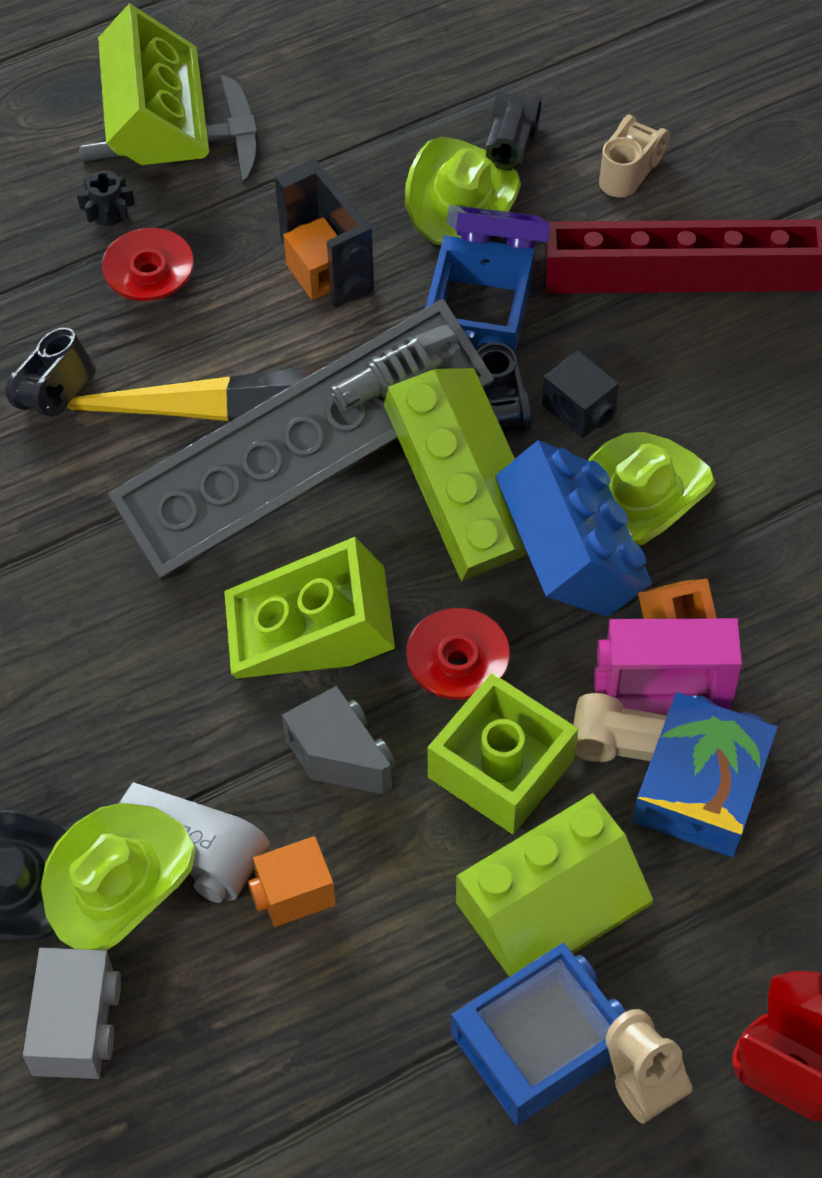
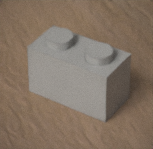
(70, 1013)

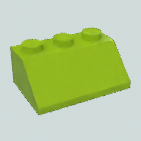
(554, 887)

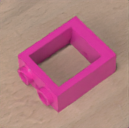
(655, 658)

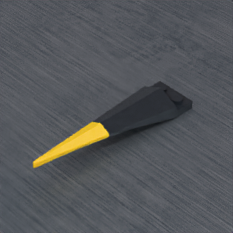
(205, 399)

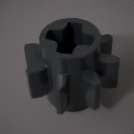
(106, 198)

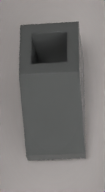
(335, 745)

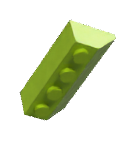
(151, 91)
(455, 457)

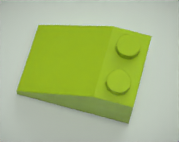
(310, 614)

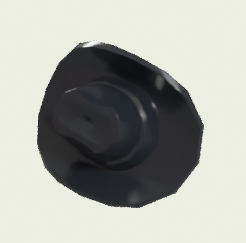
(24, 849)

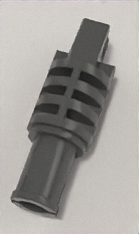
(419, 355)

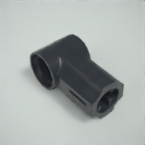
(512, 125)

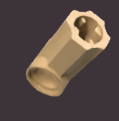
(612, 730)

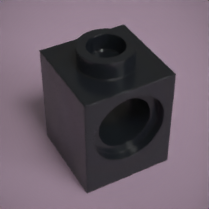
(580, 394)

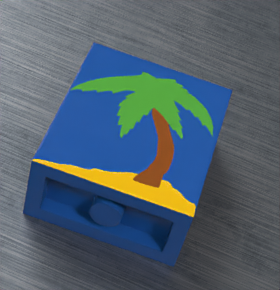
(704, 773)

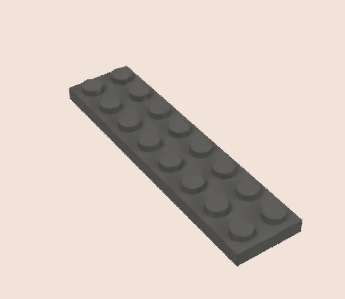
(268, 455)

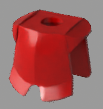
(788, 1031)

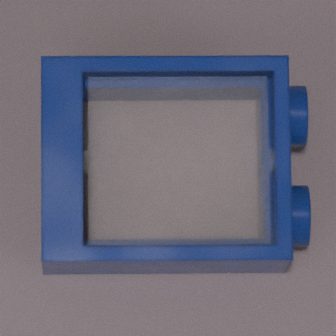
(538, 1032)

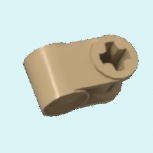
(630, 156)
(645, 1066)

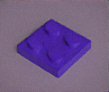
(514, 228)

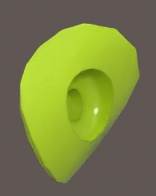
(454, 174)
(652, 481)
(113, 873)

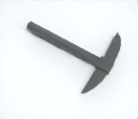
(239, 129)

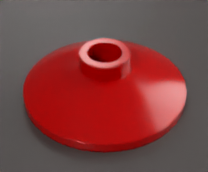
(147, 264)
(456, 635)

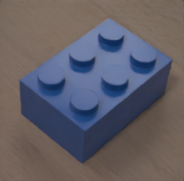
(573, 529)

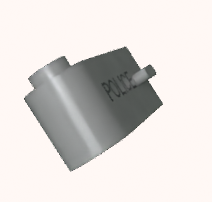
(222, 842)

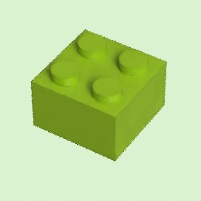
(502, 753)

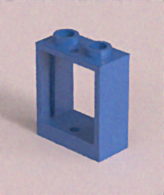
(507, 269)

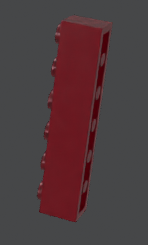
(684, 256)

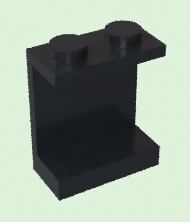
(310, 194)

